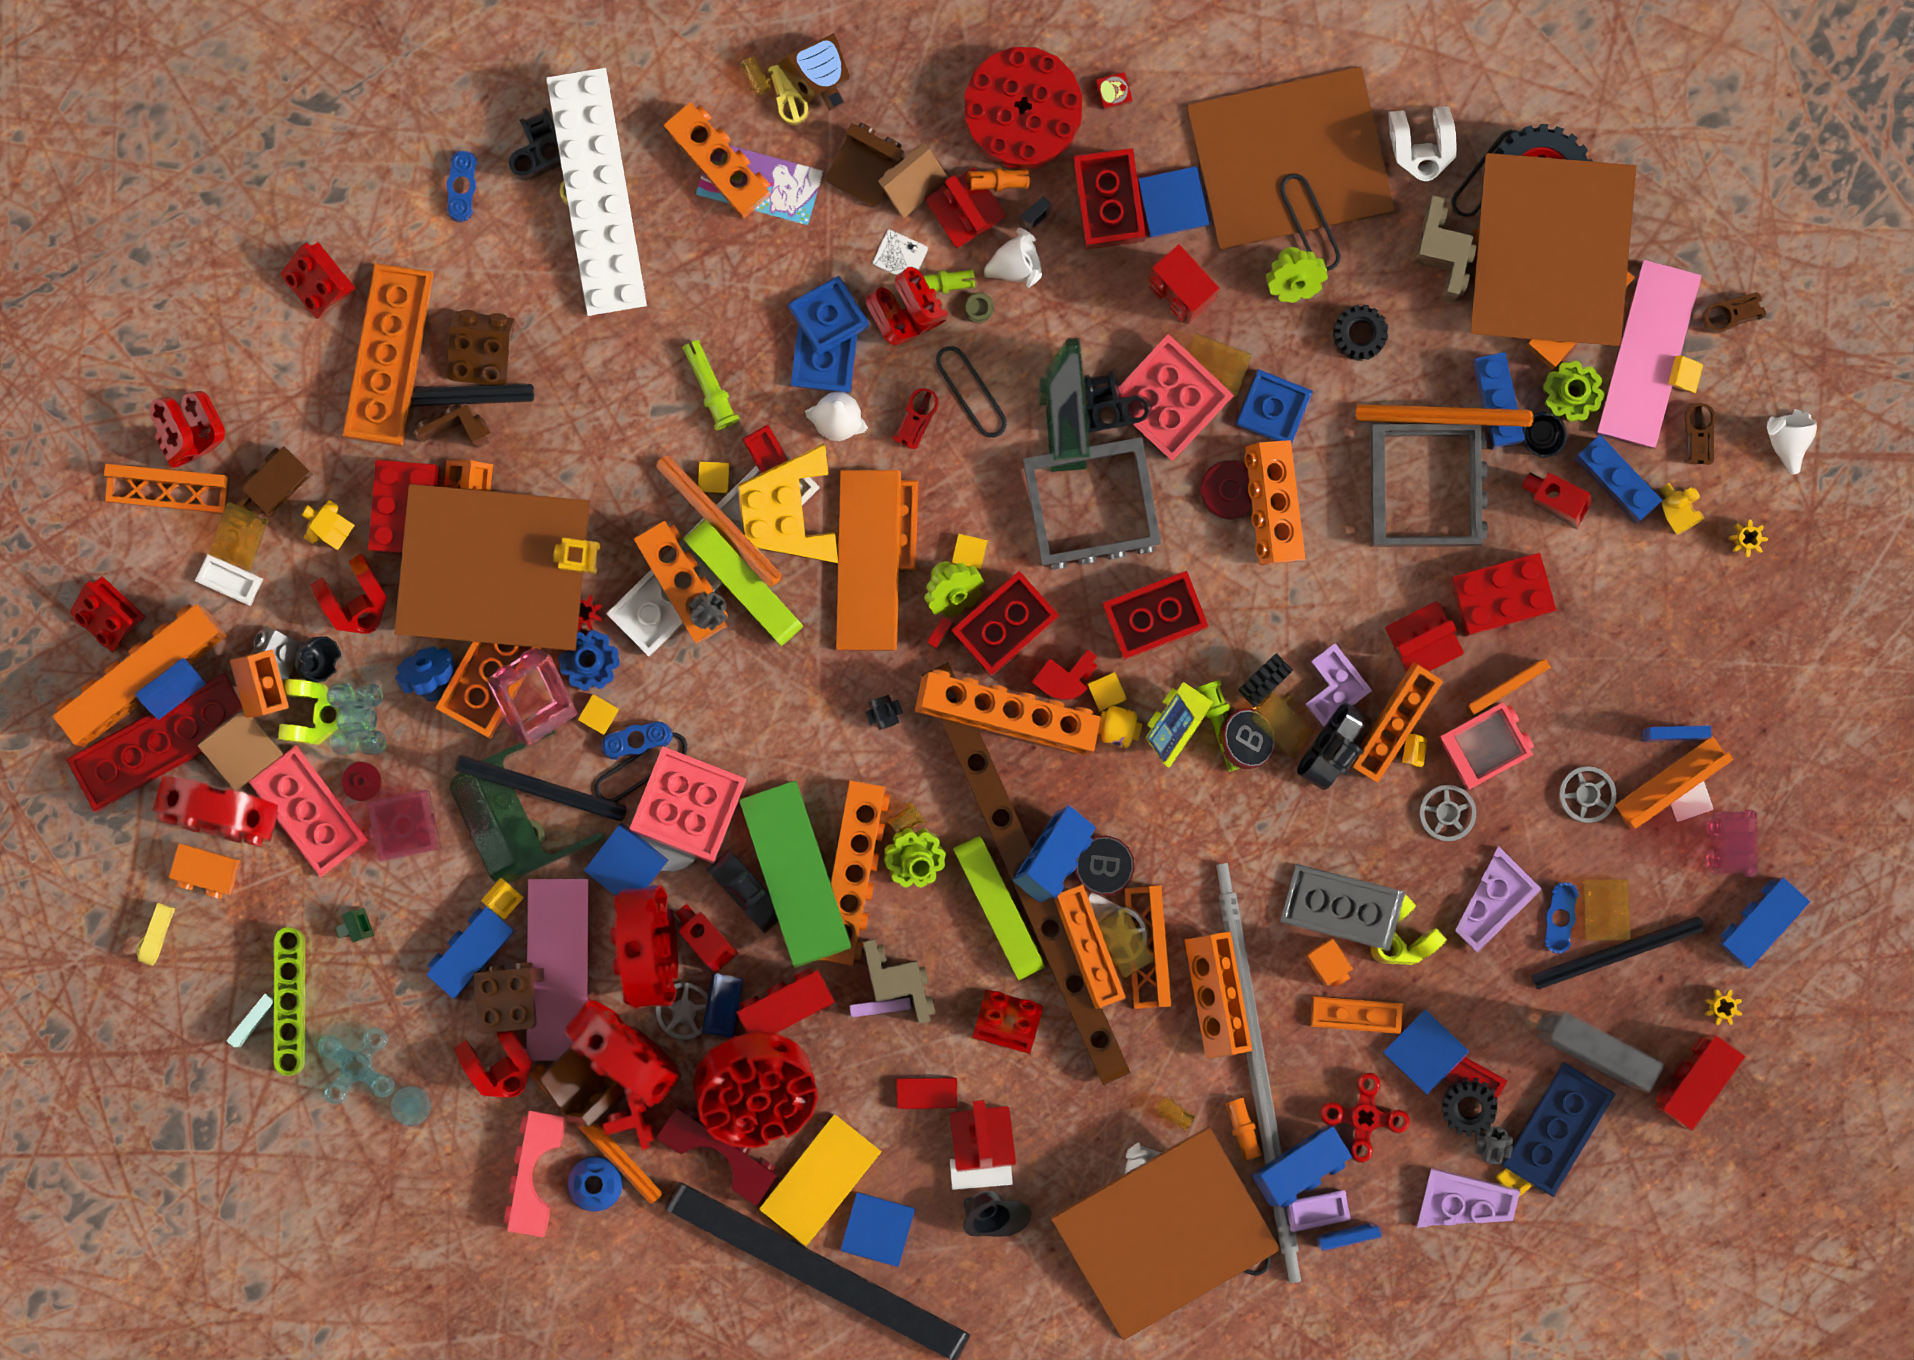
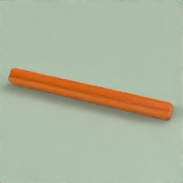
(1444, 415)
(718, 520)
(613, 1153)

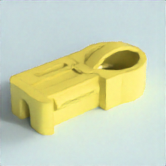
(787, 93)
(155, 935)

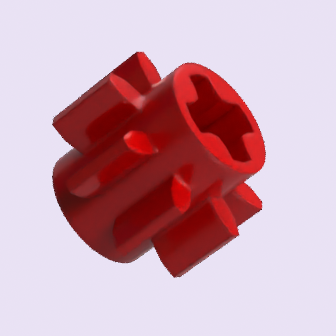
(592, 615)

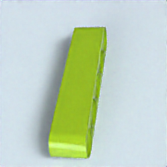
(743, 582)
(999, 907)
(281, 1014)

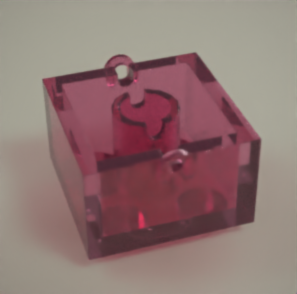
(404, 826)
(1733, 843)

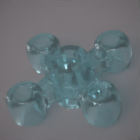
(356, 719)
(366, 1074)

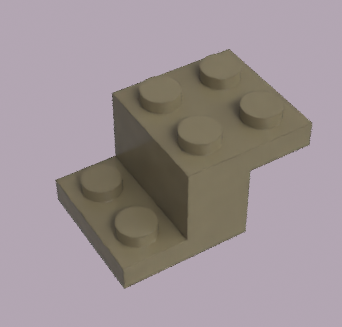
(1445, 249)
(898, 980)

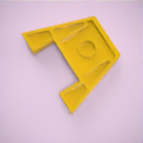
(774, 508)

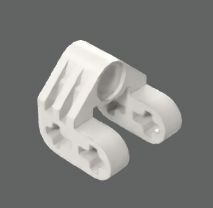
(1410, 157)

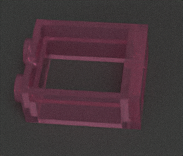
(546, 718)

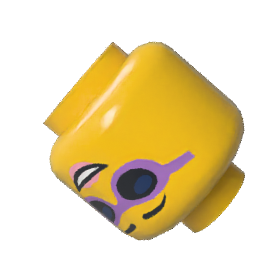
(1119, 726)

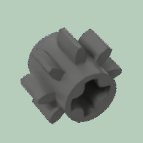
(708, 611)
(1494, 1145)

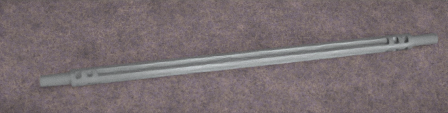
(1257, 1064)

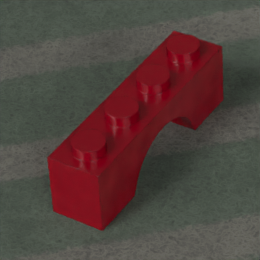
(750, 1176)

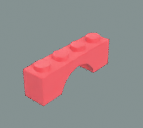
(528, 1211)

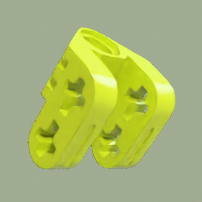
(303, 734)
(1420, 949)

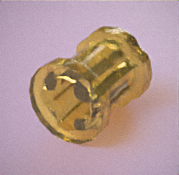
(907, 818)

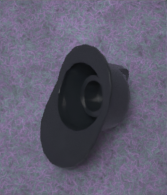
(993, 1216)

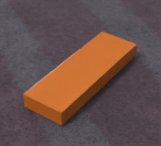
(908, 525)
(1508, 686)
(1356, 1015)

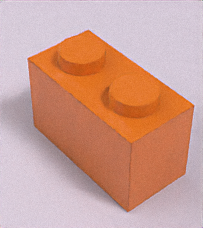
(259, 683)
(205, 870)
(1329, 963)

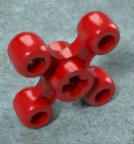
(1365, 1103)

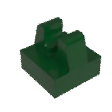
(355, 926)

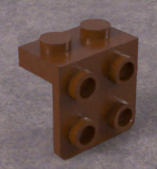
(863, 163)
(479, 347)
(455, 415)
(506, 997)
(579, 1090)

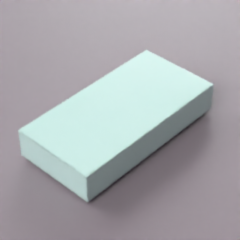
(251, 1021)

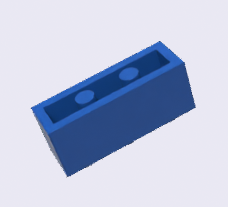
(1497, 393)
(1618, 479)
(1055, 854)
(1763, 922)
(469, 951)
(1302, 1167)

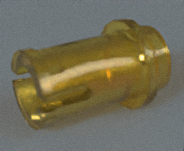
(758, 81)
(1175, 1113)

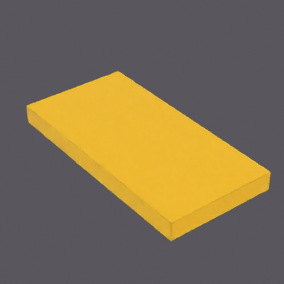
(820, 1180)

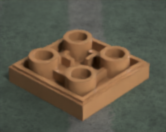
(913, 180)
(240, 749)

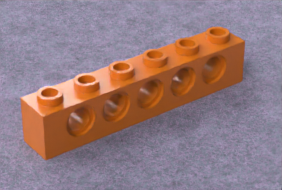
(933, 702)
(858, 795)

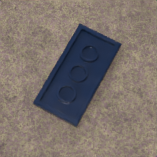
(1558, 1129)

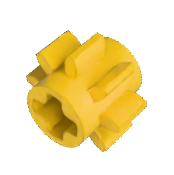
(1756, 540)
(1731, 1011)

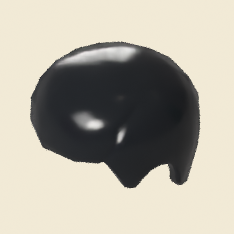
(1546, 435)
(316, 659)

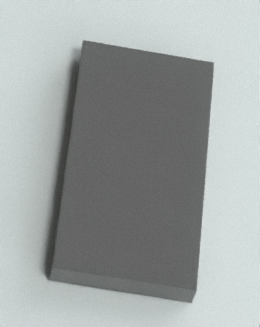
(1342, 907)

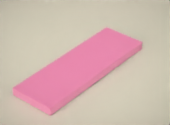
(1647, 353)
(560, 946)

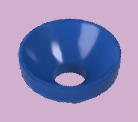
(611, 1181)

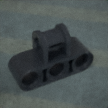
(541, 134)
(1110, 397)
(1335, 747)
(744, 890)

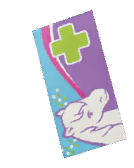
(791, 185)

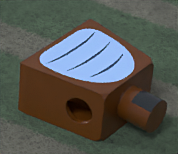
(817, 71)

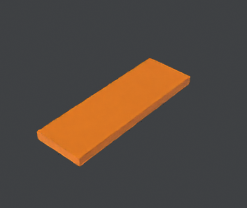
(388, 355)
(868, 560)

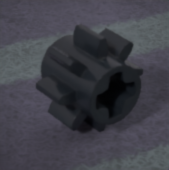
(884, 712)

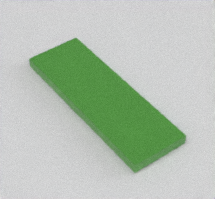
(795, 874)

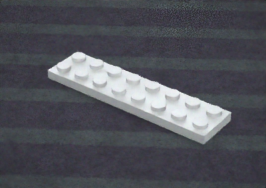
(596, 191)
(646, 609)

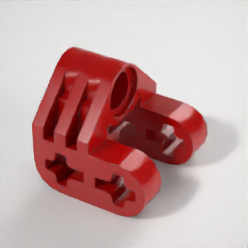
(921, 312)
(179, 440)
(348, 617)
(494, 1081)

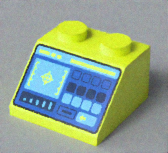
(1177, 722)

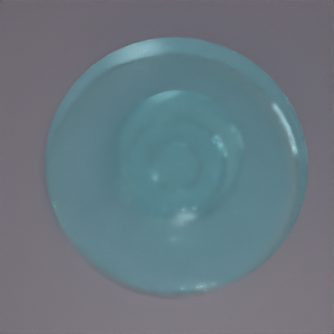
(411, 1105)

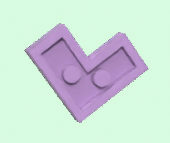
(1343, 682)

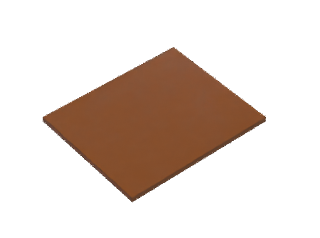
(1297, 127)
(1553, 249)
(487, 569)
(1165, 1233)

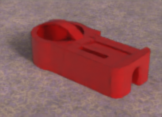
(914, 423)

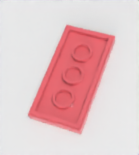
(309, 811)

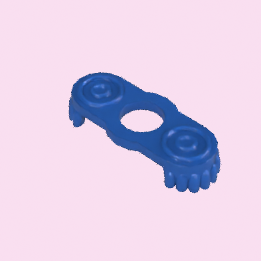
(460, 205)
(654, 734)
(1563, 897)

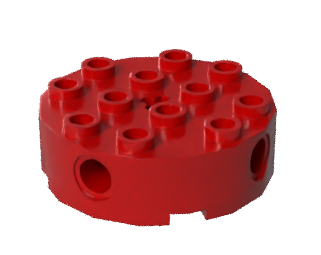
(1017, 78)
(215, 811)
(645, 947)
(622, 1052)
(755, 1089)

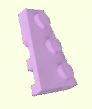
(1499, 897)
(1464, 1199)

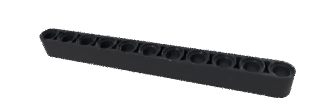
(817, 1271)

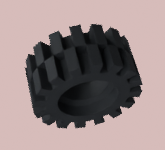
(1360, 314)
(1265, 680)
(1469, 1089)

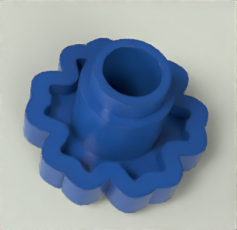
(601, 672)
(426, 673)

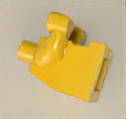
(1679, 508)
(326, 525)

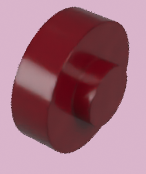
(361, 781)

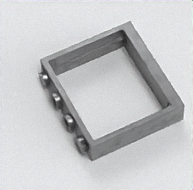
(1477, 472)
(1114, 550)
(1598, 1050)

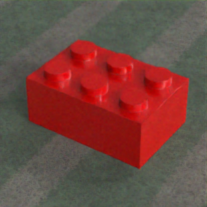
(1109, 199)
(1182, 284)
(390, 501)
(1503, 594)
(1155, 615)
(1005, 623)
(786, 1003)
(1698, 1081)

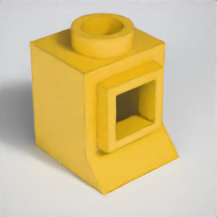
(588, 558)

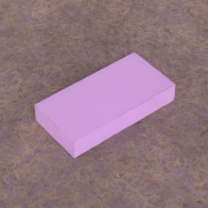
(880, 1007)
(1318, 1211)

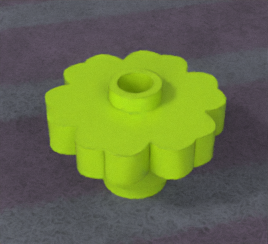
(1296, 275)
(1584, 381)
(953, 588)
(914, 857)

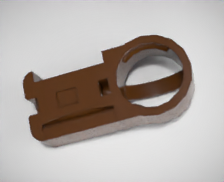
(1736, 311)
(1700, 441)

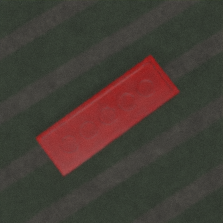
(152, 746)

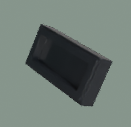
(1035, 214)

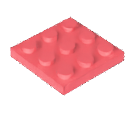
(1180, 393)
(687, 804)

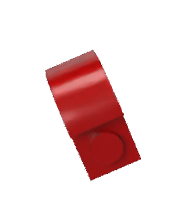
(1065, 685)

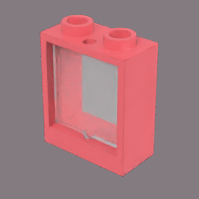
(1488, 743)

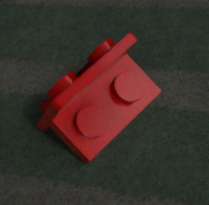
(964, 212)
(316, 279)
(106, 613)
(1425, 638)
(1008, 1021)
(622, 1121)
(982, 1138)

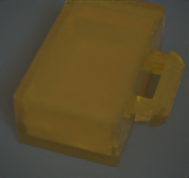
(1282, 723)
(1125, 943)

